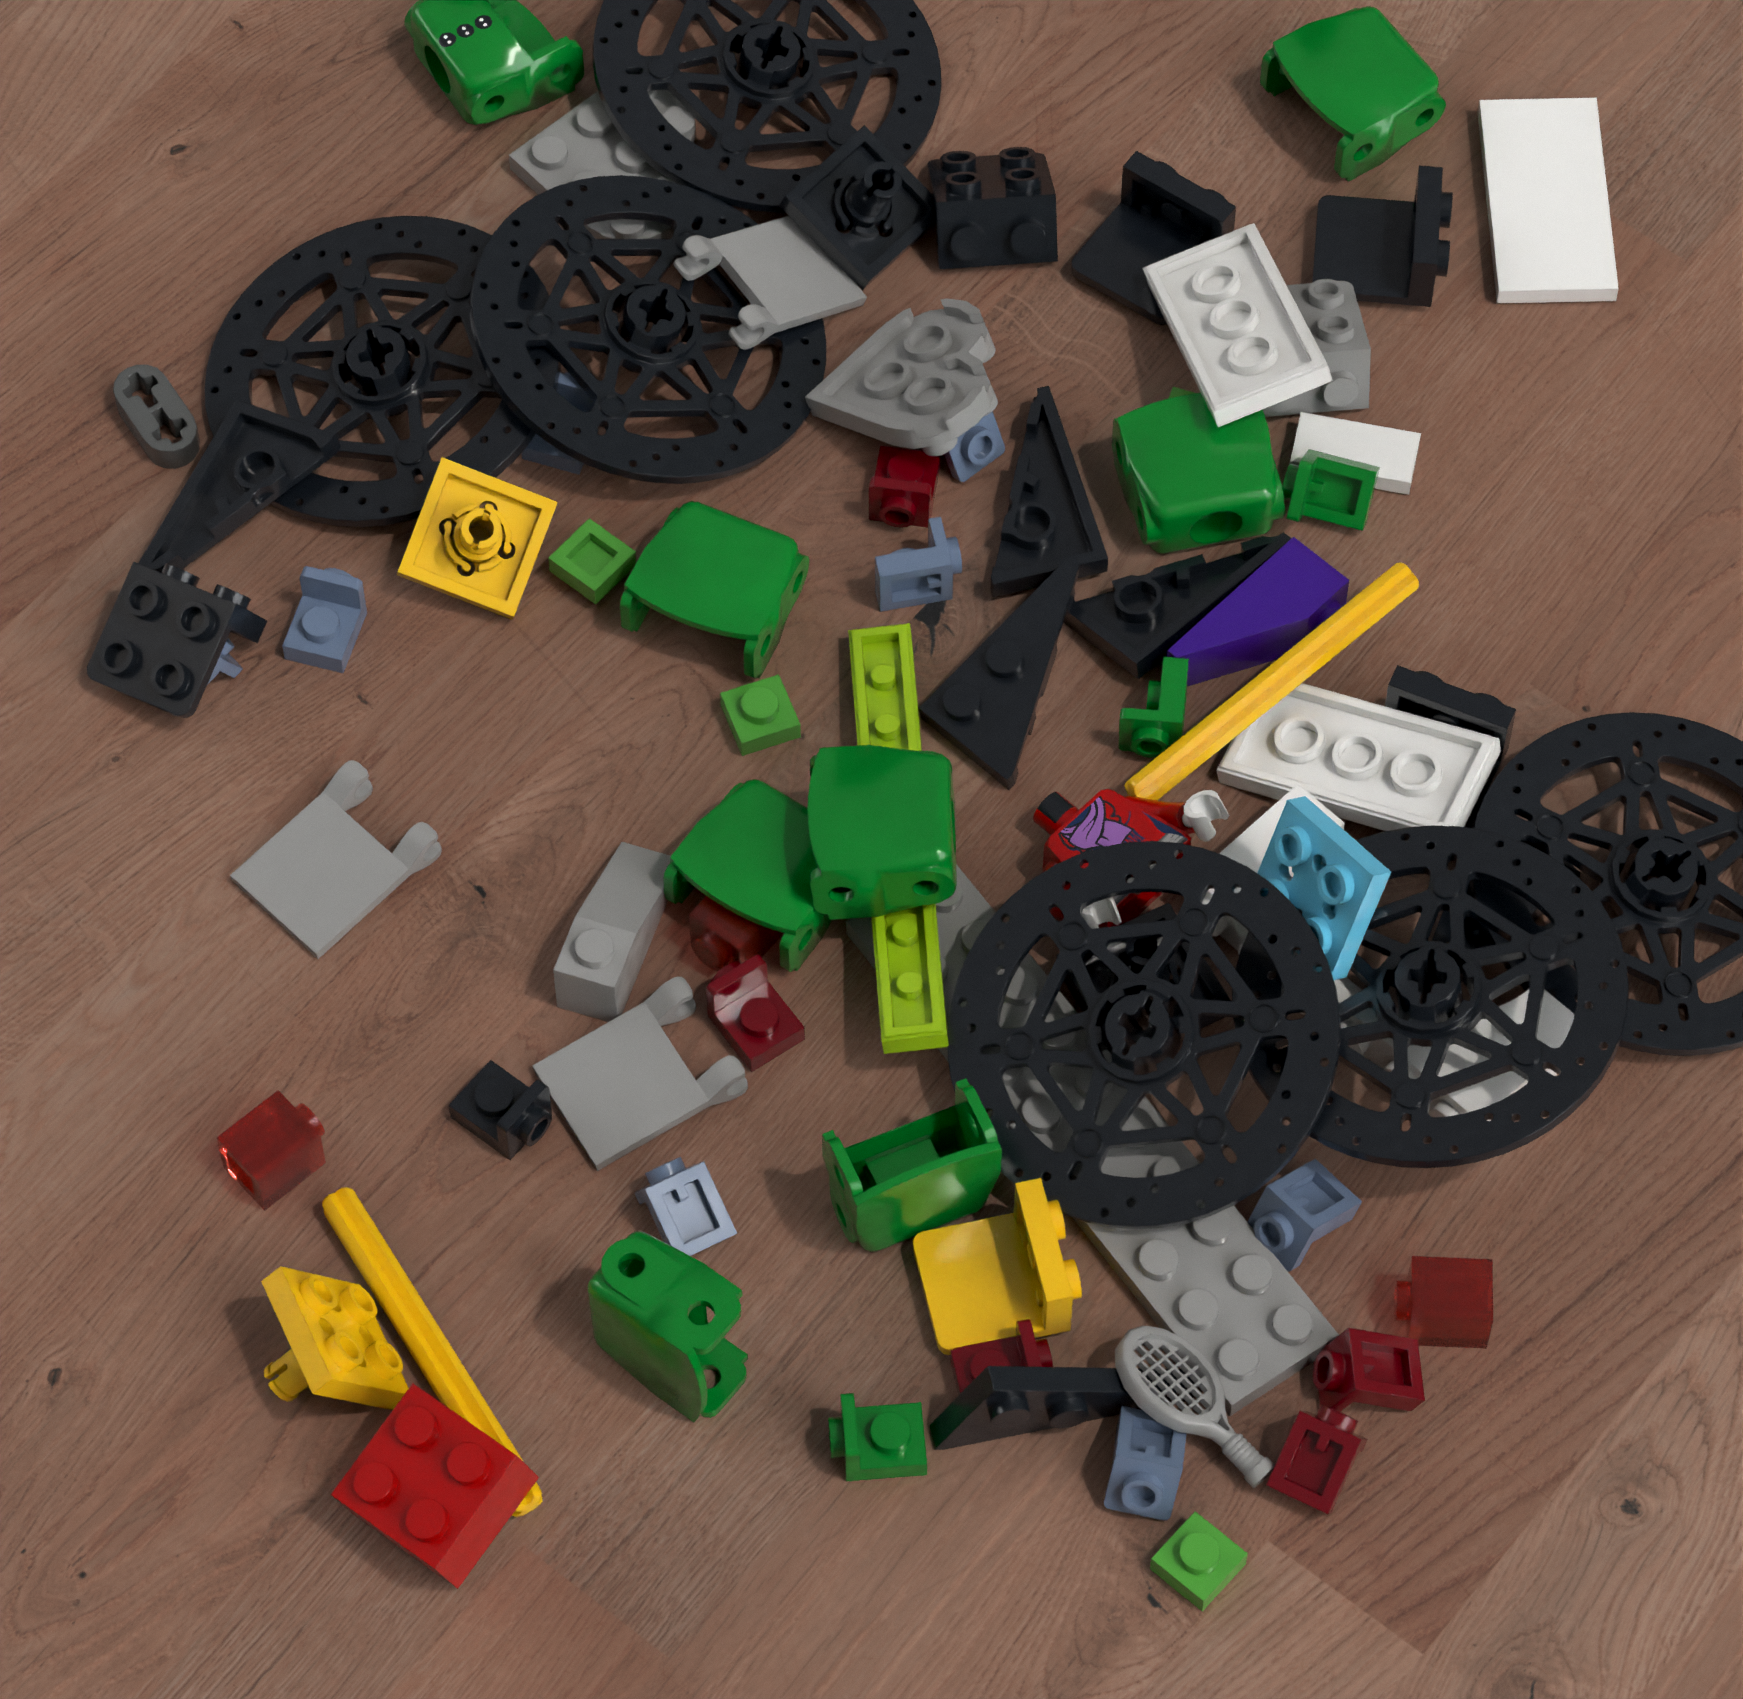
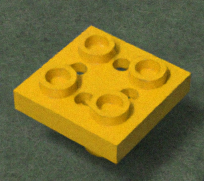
(518, 520)
(332, 1342)

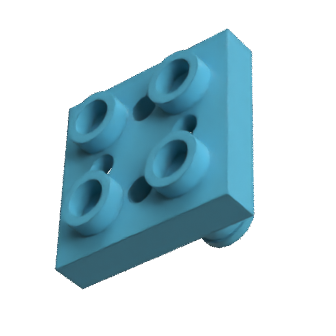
(1332, 880)

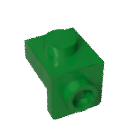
(1330, 489)

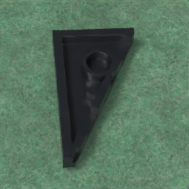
(240, 473)
(1046, 509)
(1157, 609)
(994, 694)
(1031, 1399)

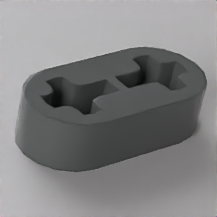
(167, 411)

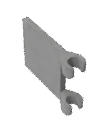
(779, 274)
(327, 869)
(629, 1080)

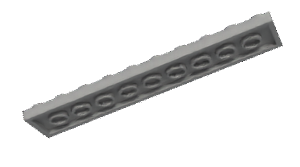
(1192, 1278)

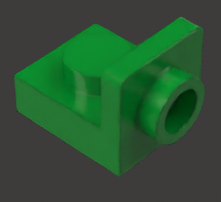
(1162, 722)
(878, 1440)

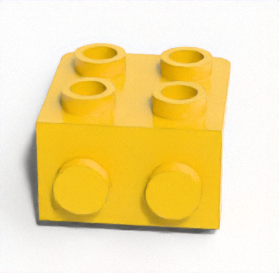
(998, 1272)

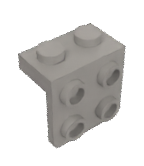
(1339, 331)

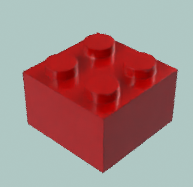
(435, 1485)

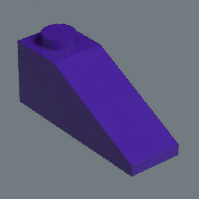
(1263, 615)

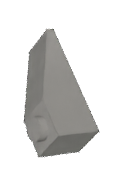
(612, 934)

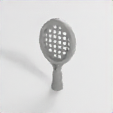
(1211, 1422)

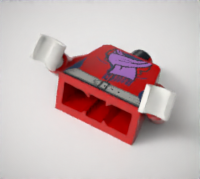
(1116, 820)

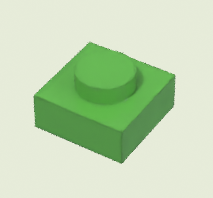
(592, 561)
(760, 715)
(1198, 1561)

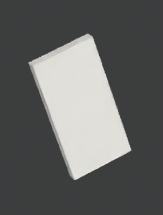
(1547, 200)
(1237, 325)
(1362, 760)

